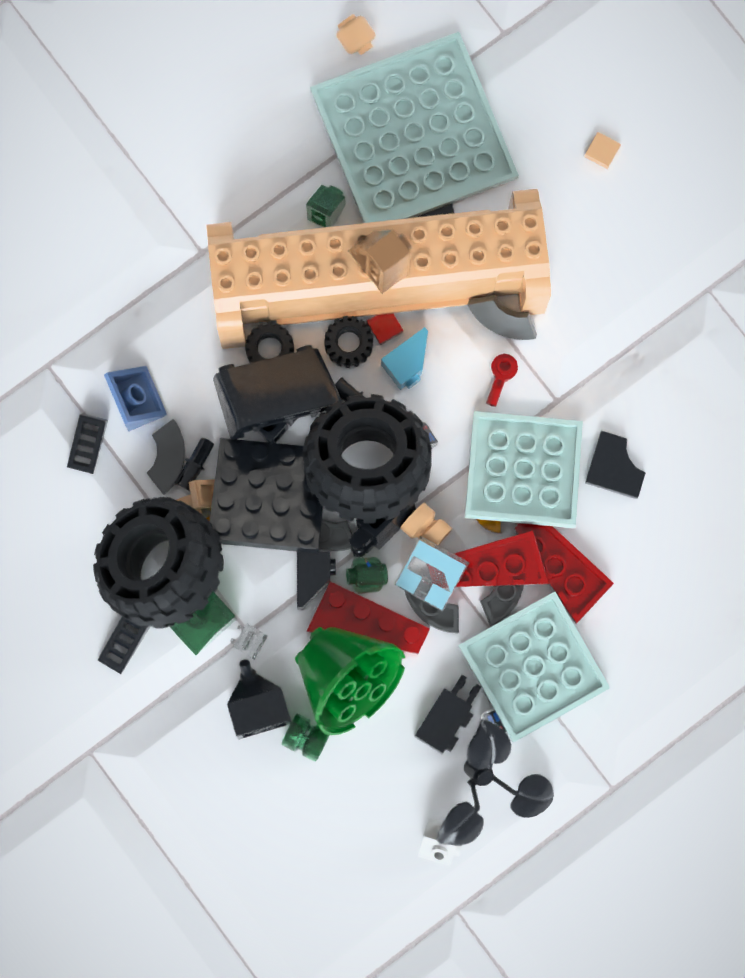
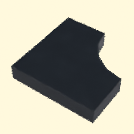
(612, 467)

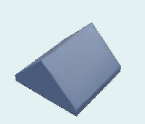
(135, 396)

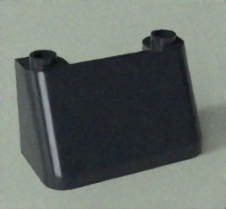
(274, 390)

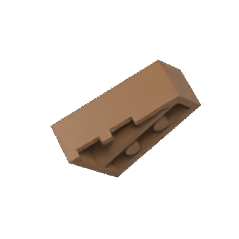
(383, 258)

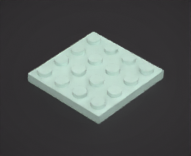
(524, 469)
(534, 667)

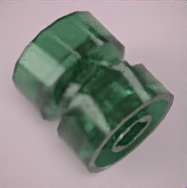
(305, 737)

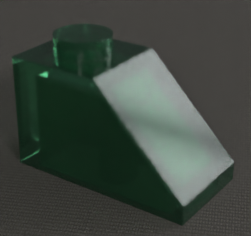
(325, 206)

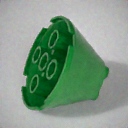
(347, 676)

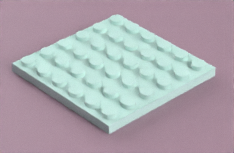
(414, 131)

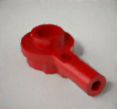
(503, 369)

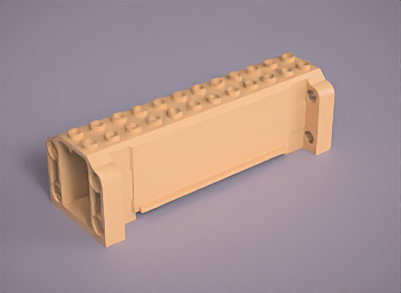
(316, 279)

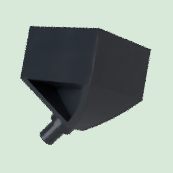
(256, 704)

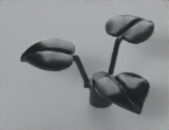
(489, 747)

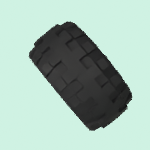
(374, 491)
(181, 582)

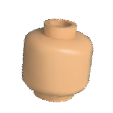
(355, 34)

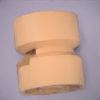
(423, 524)

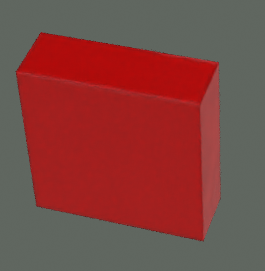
(384, 327)

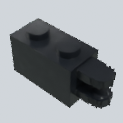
(376, 534)
(446, 717)

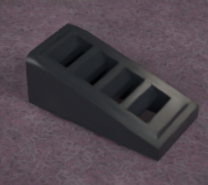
(92, 420)
(114, 638)

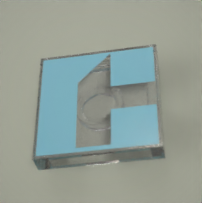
(431, 573)

